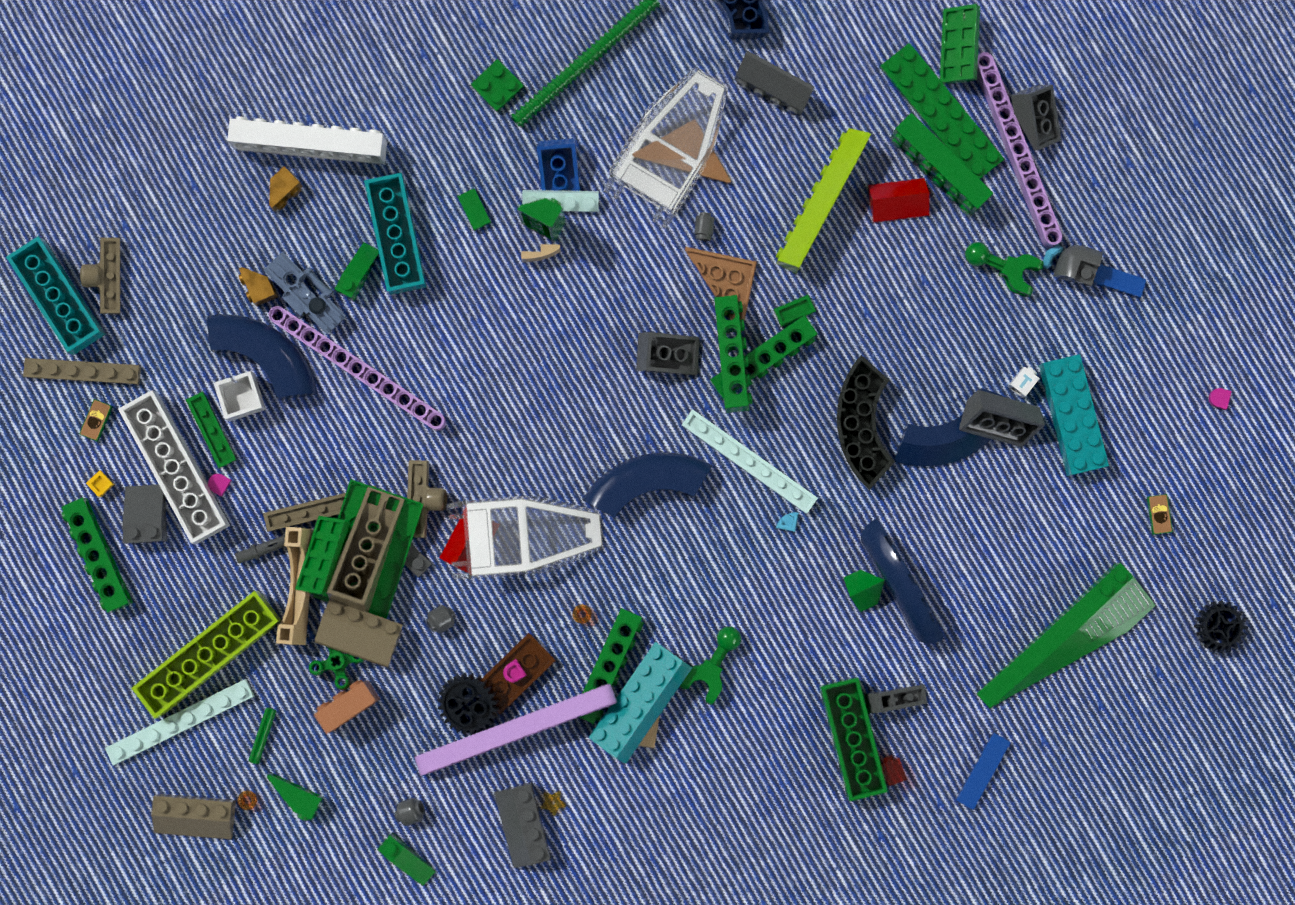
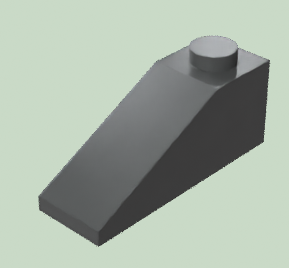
(895, 699)

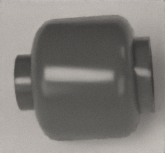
(440, 619)
(410, 811)

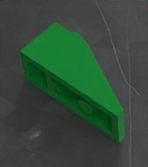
(357, 272)
(298, 798)
(406, 859)

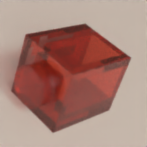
(892, 770)

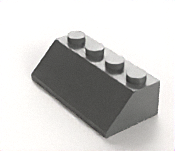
(773, 83)
(1001, 418)
(522, 825)

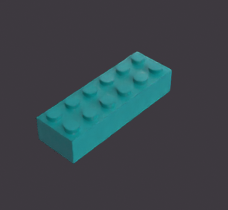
(395, 233)
(55, 295)
(1073, 415)
(640, 703)

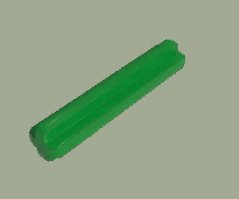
(262, 735)

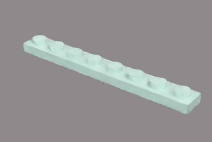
(749, 461)
(179, 722)

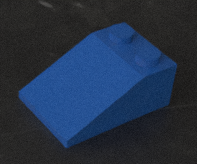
(558, 165)

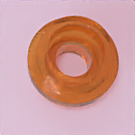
(576, 614)
(241, 800)

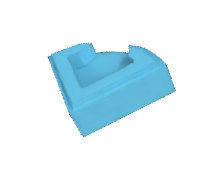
(1051, 254)
(788, 522)

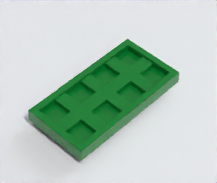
(960, 44)
(322, 555)

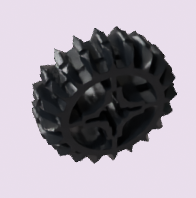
(1237, 623)

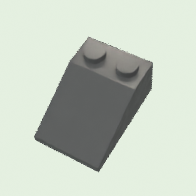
(1037, 115)
(667, 353)
(144, 515)

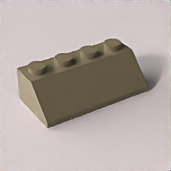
(358, 633)
(193, 816)

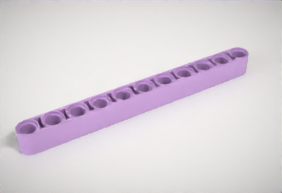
(1017, 159)
(350, 362)
(515, 729)

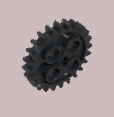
(457, 689)

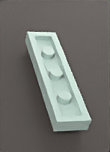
(569, 200)

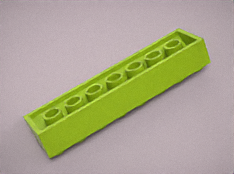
(822, 200)

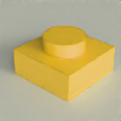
(100, 483)

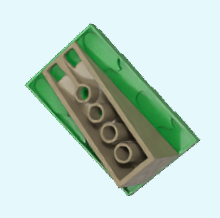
(373, 548)

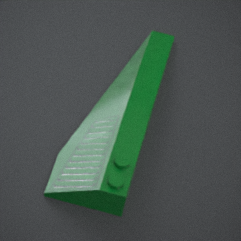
(1092, 620)

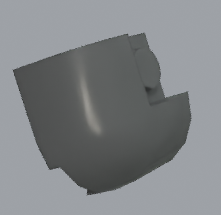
(1078, 264)

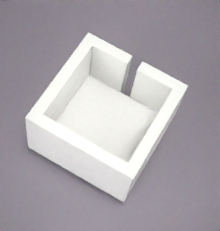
(239, 398)

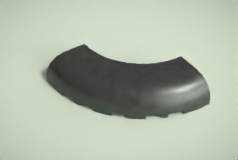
(858, 422)

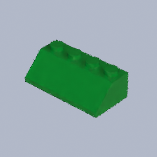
(543, 216)

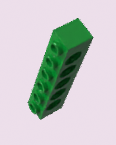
(724, 306)
(801, 327)
(121, 596)
(623, 618)

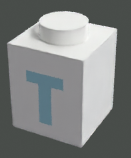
(1023, 381)

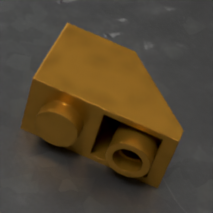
(282, 188)
(259, 286)

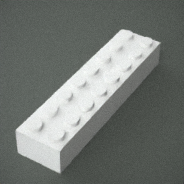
(307, 140)
(174, 467)

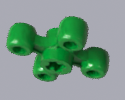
(339, 671)

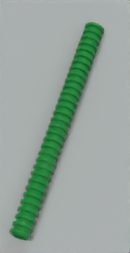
(584, 61)

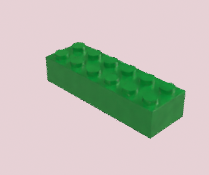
(940, 165)
(853, 738)

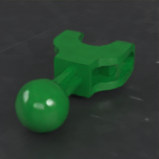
(1010, 268)
(709, 671)

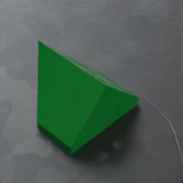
(864, 589)

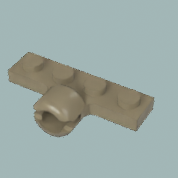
(105, 275)
(418, 490)

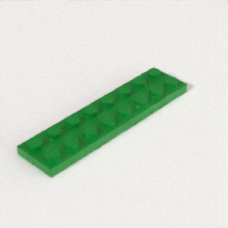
(941, 111)

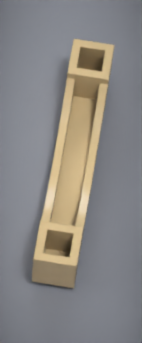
(294, 622)

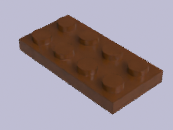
(533, 660)

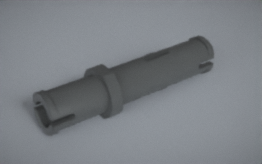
(259, 550)

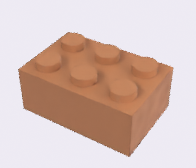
(346, 705)

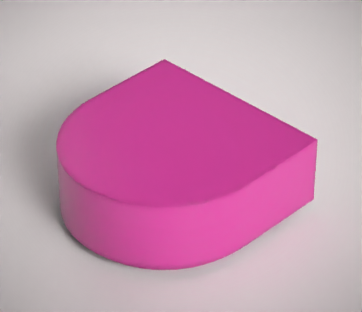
(1220, 398)
(219, 483)
(513, 671)

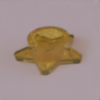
(552, 807)

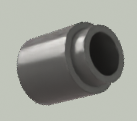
(704, 226)

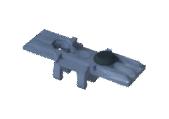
(300, 298)

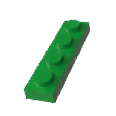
(211, 430)

